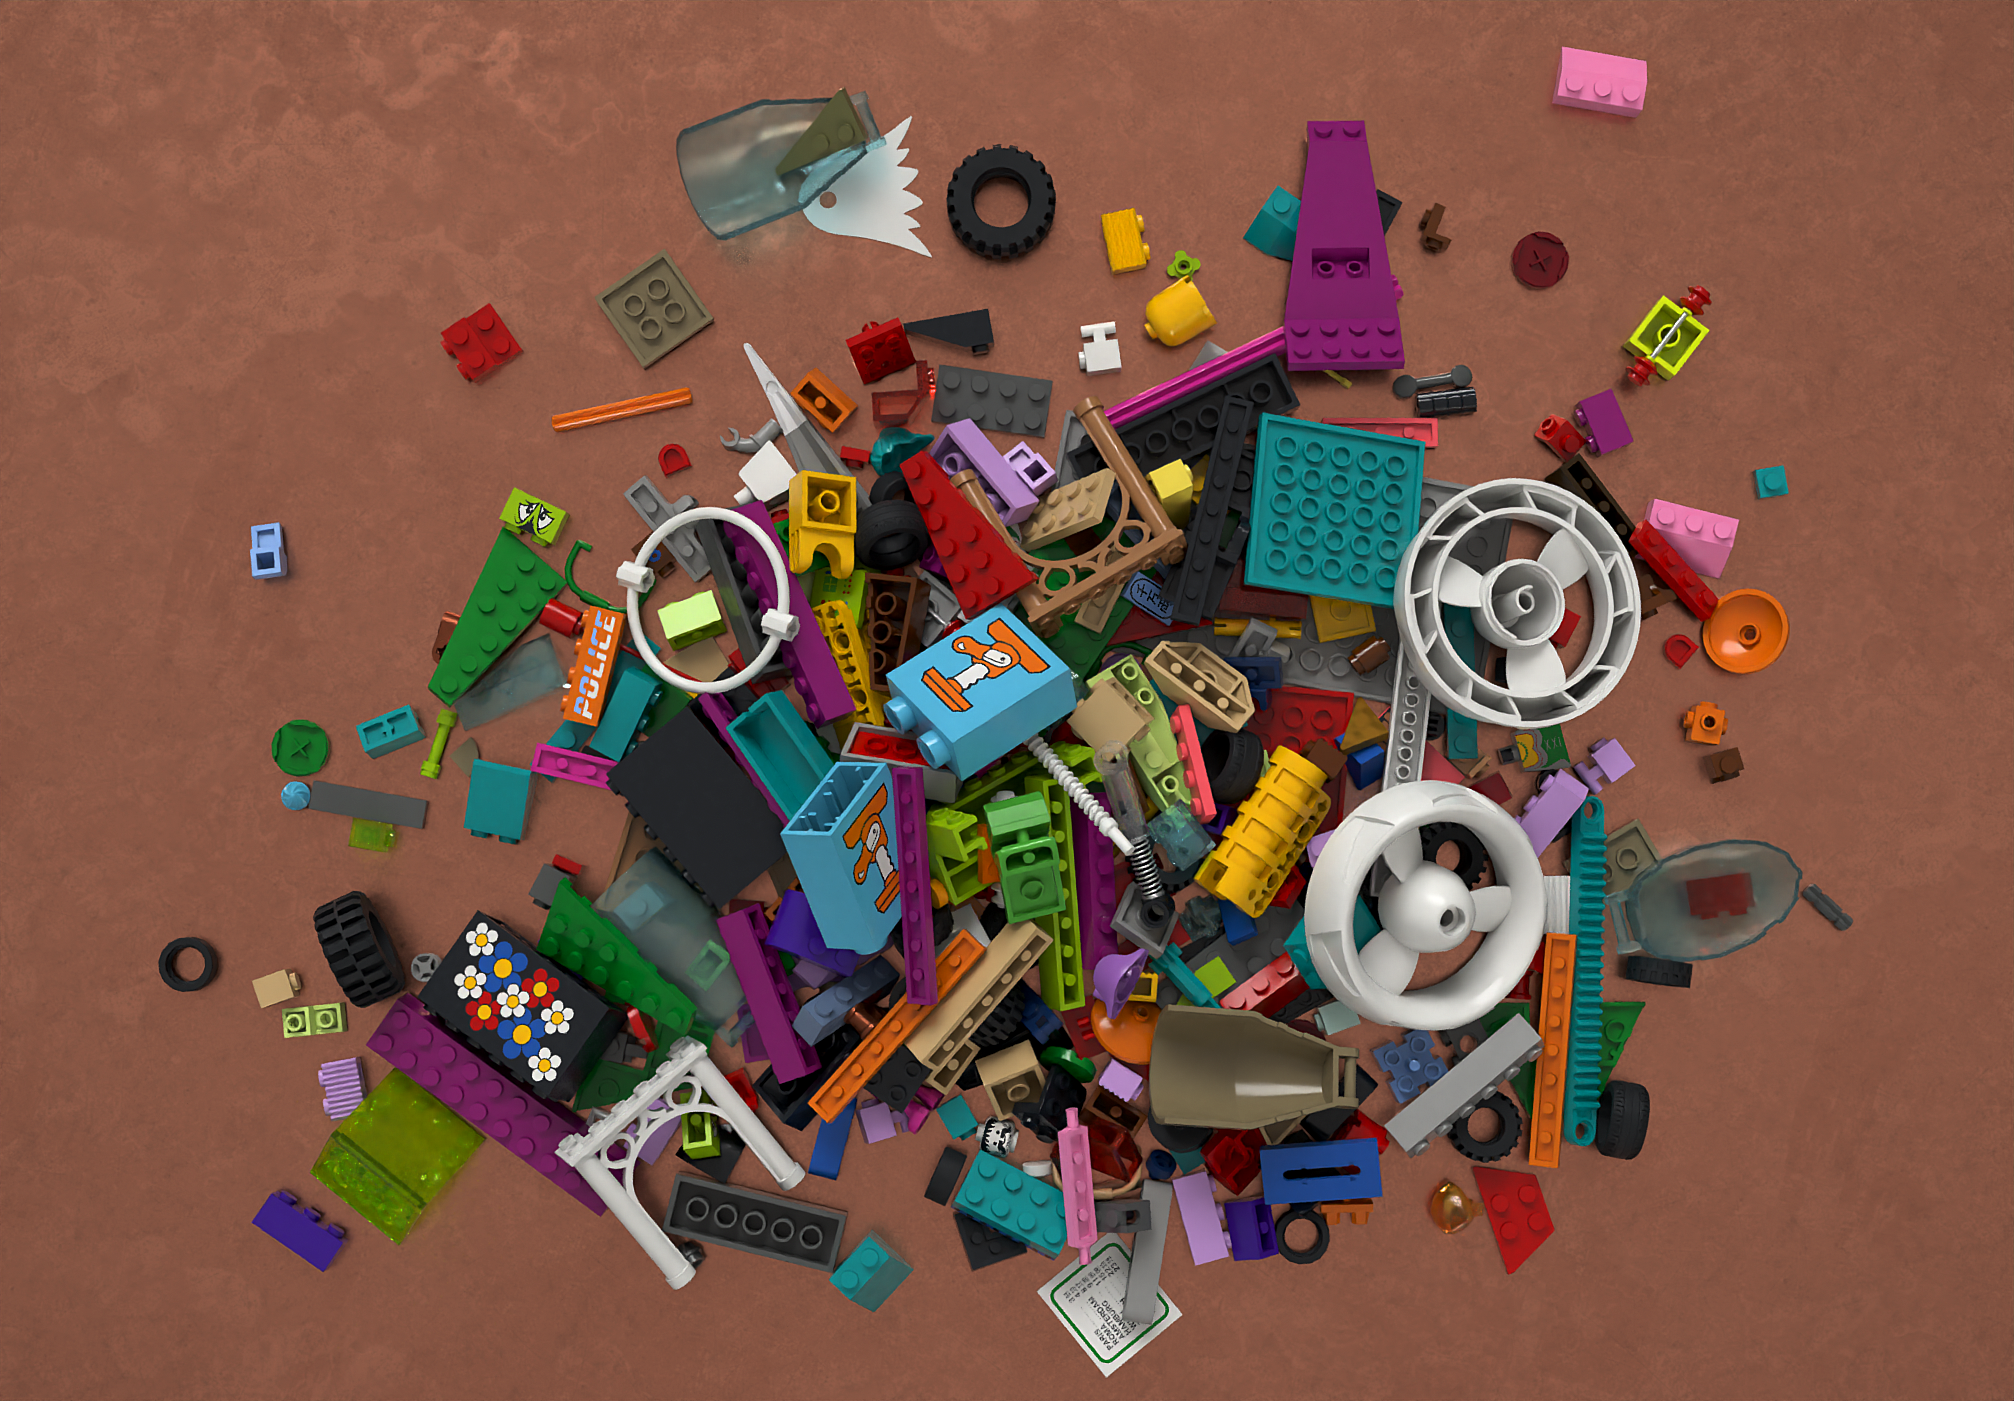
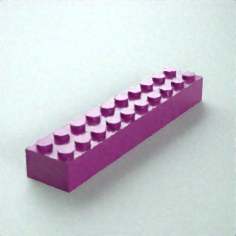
(486, 1094)

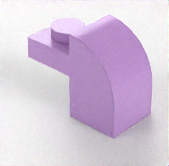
(1031, 468)

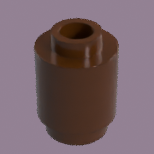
(1369, 655)

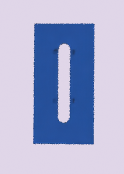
(1323, 1154)

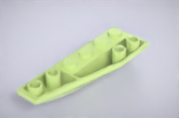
(1156, 754)

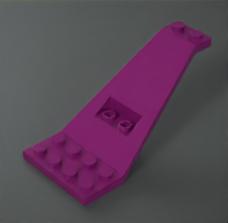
(1340, 280)

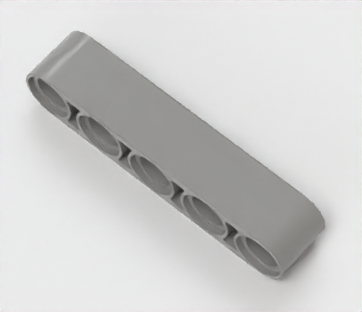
(1147, 1255)

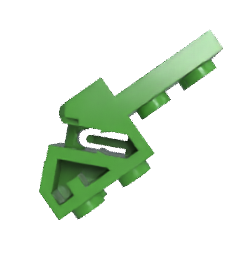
(1025, 857)

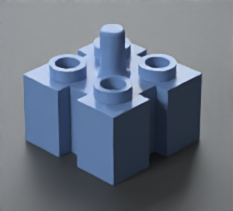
(1409, 1063)

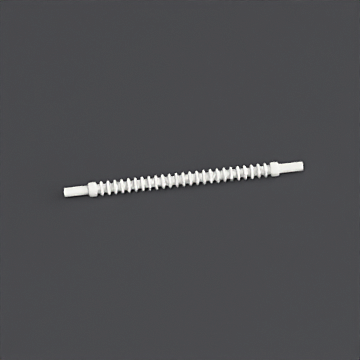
(1107, 825)

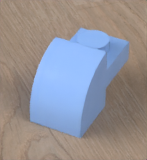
(267, 551)

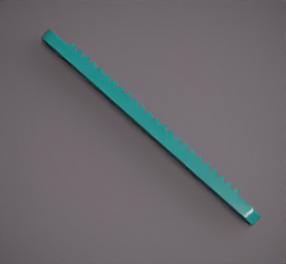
(1586, 923)

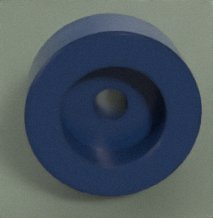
(1160, 1165)

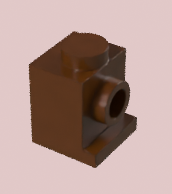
(1723, 765)

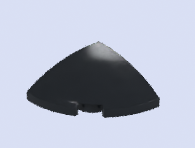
(722, 1165)

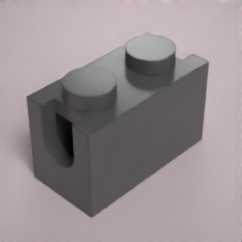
(1112, 1215)

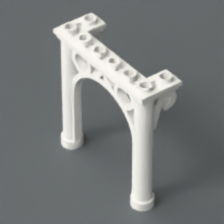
(580, 1151)

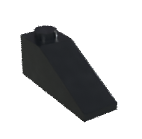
(960, 331)

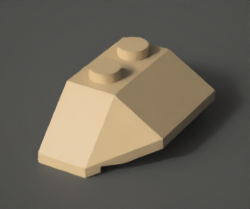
(1200, 678)

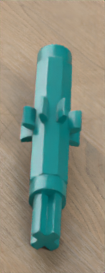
(1182, 977)

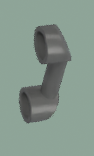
(1407, 385)

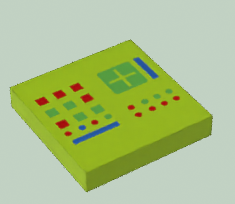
(850, 590)

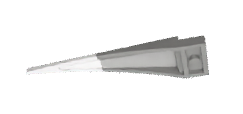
(804, 440)

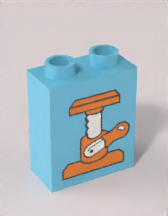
(979, 692)
(848, 856)

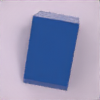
(1365, 764)

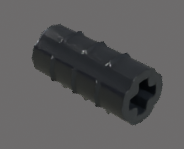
(1446, 402)

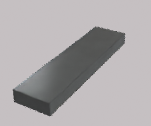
(368, 804)

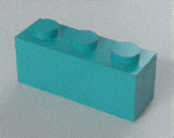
(627, 714)

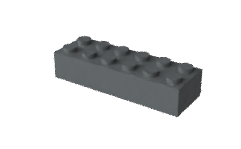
(738, 598)
(755, 1221)

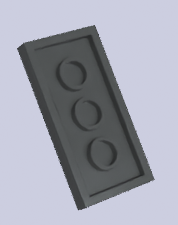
(992, 401)

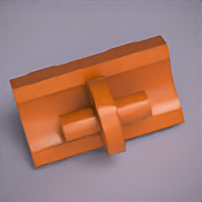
(1358, 1208)

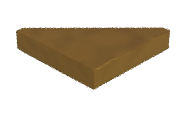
(1363, 729)

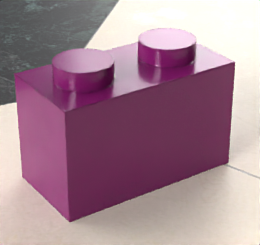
(1603, 423)

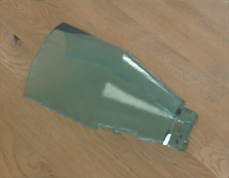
(734, 157)
(679, 936)

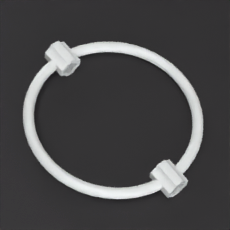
(776, 623)

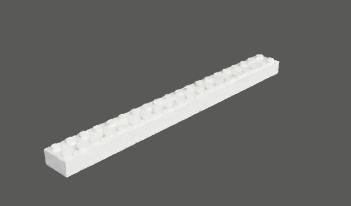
(1405, 742)

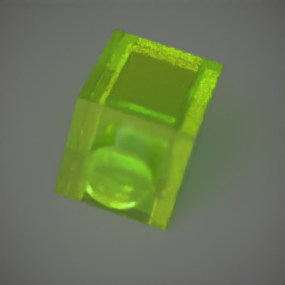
(371, 835)

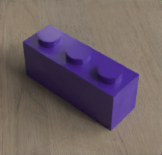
(300, 1230)

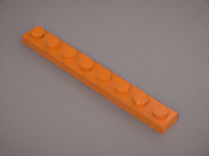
(893, 1031)
(1552, 1063)

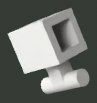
(1102, 354)

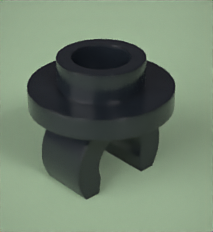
(1435, 726)

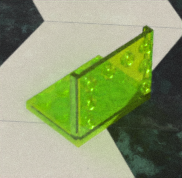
(395, 1154)

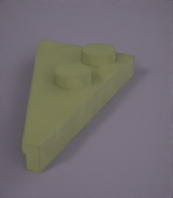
(830, 132)

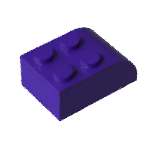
(798, 935)

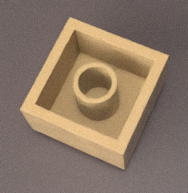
(1011, 1078)

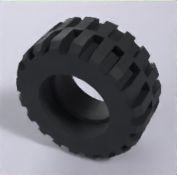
(996, 164)
(359, 949)

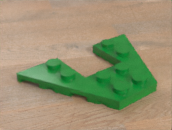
(1616, 1028)
(614, 1082)

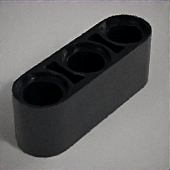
(1326, 1122)

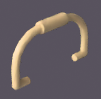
(1104, 1193)

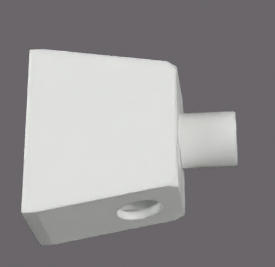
(766, 478)

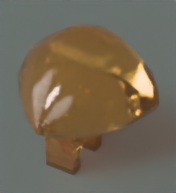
(1453, 1210)

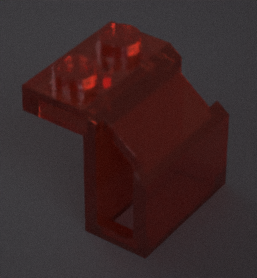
(917, 397)
(1107, 1145)

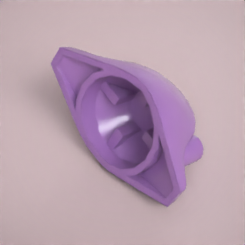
(1116, 978)

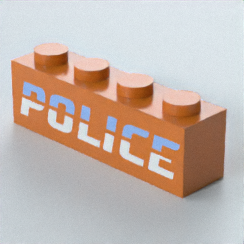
(594, 666)

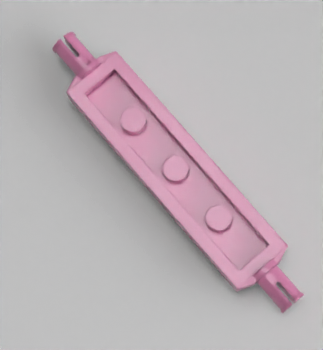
(1077, 1186)

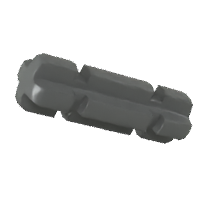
(1827, 907)

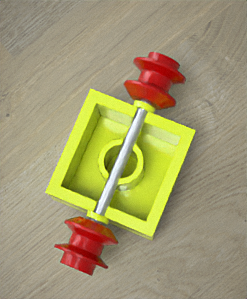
(1667, 336)

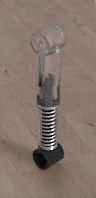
(1133, 825)

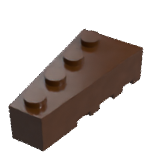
(896, 623)

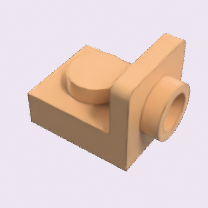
(1472, 767)

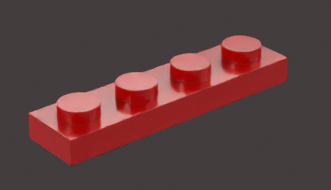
(1673, 570)

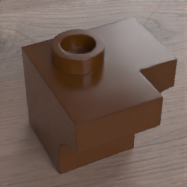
(1652, 596)

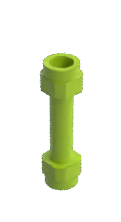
(446, 720)

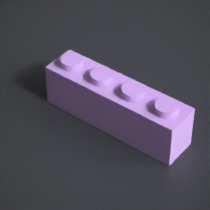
(966, 447)

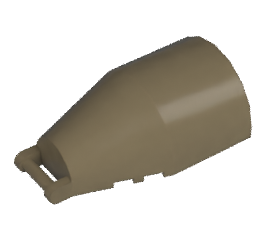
(1241, 1070)

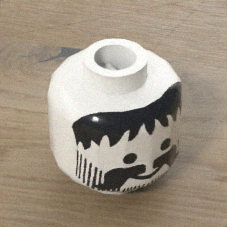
(997, 1137)

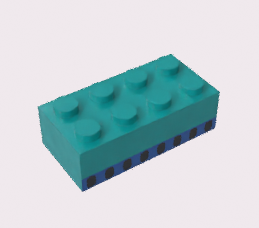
(1013, 1205)

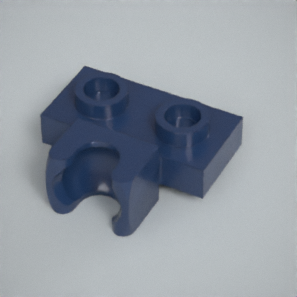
(1261, 675)

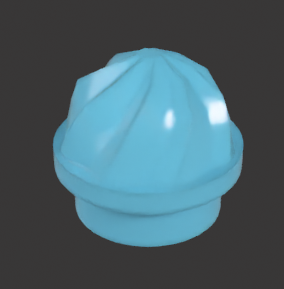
(295, 795)

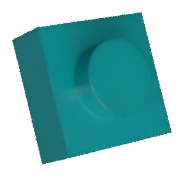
(1770, 482)

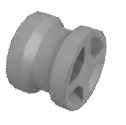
(419, 969)

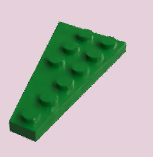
(501, 606)

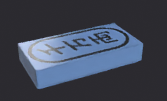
(1144, 594)

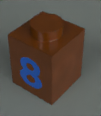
(660, 560)

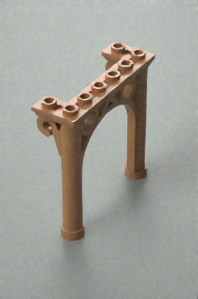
(1167, 544)

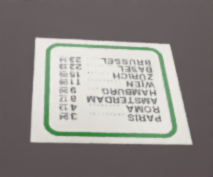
(1091, 1305)

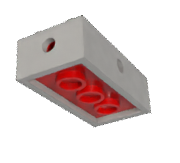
(888, 746)

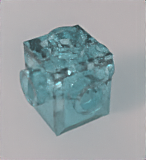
(1201, 917)

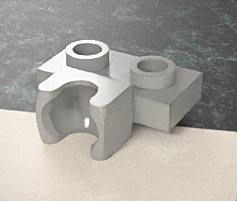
(1259, 641)

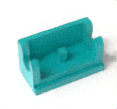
(390, 732)

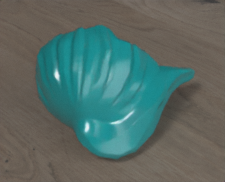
(895, 447)

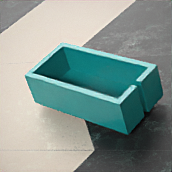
(781, 750)

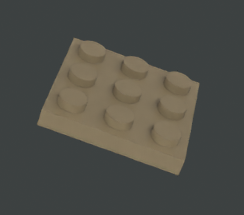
(654, 308)

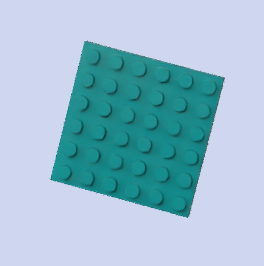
(1332, 509)

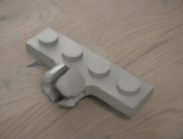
(682, 541)

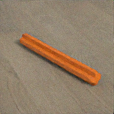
(621, 409)

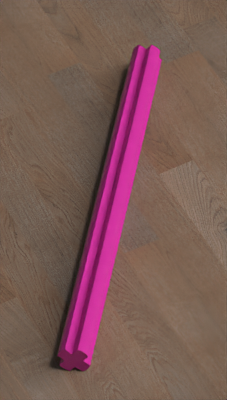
(1204, 375)

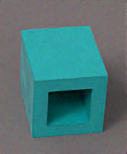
(958, 1117)

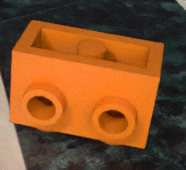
(823, 400)

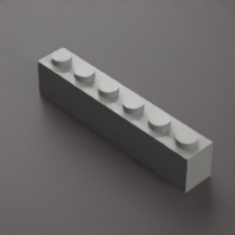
(1465, 1086)

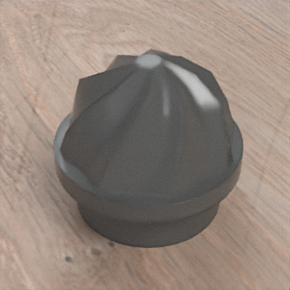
(691, 1253)

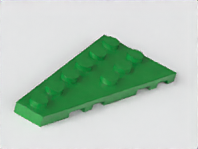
(606, 957)

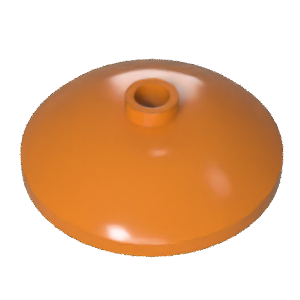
(1734, 619)
(1129, 1034)

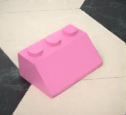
(1600, 82)
(1696, 535)

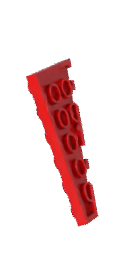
(969, 547)

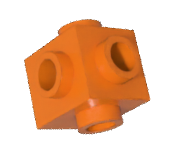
(1696, 729)

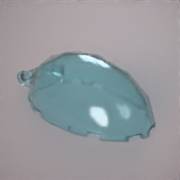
(1660, 905)

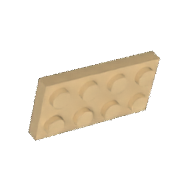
(1068, 510)

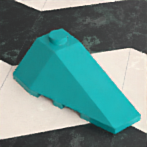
(1276, 225)

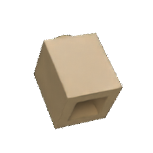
(277, 987)

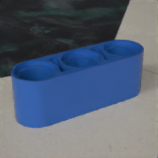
(831, 1144)

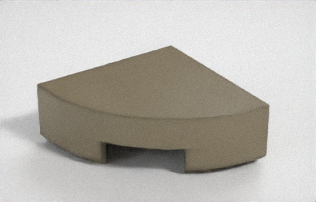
(465, 756)

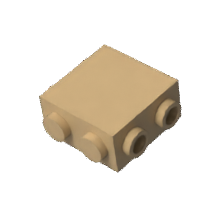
(1110, 715)

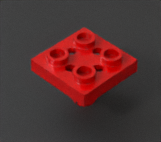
(877, 345)

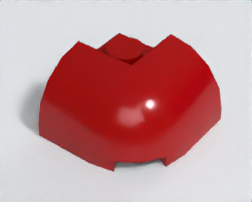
(1234, 1157)

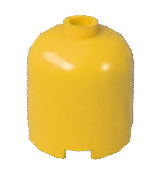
(1178, 313)

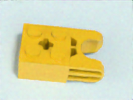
(822, 521)

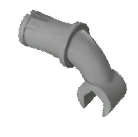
(769, 431)

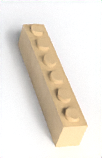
(977, 993)

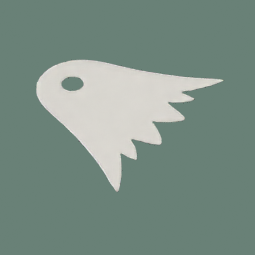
(872, 198)

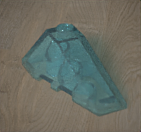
(519, 680)

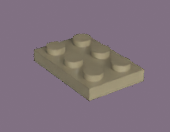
(1627, 856)

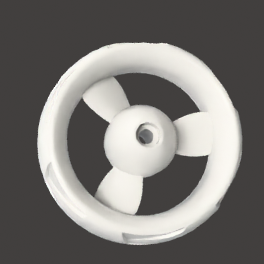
(1519, 606)
(1424, 908)

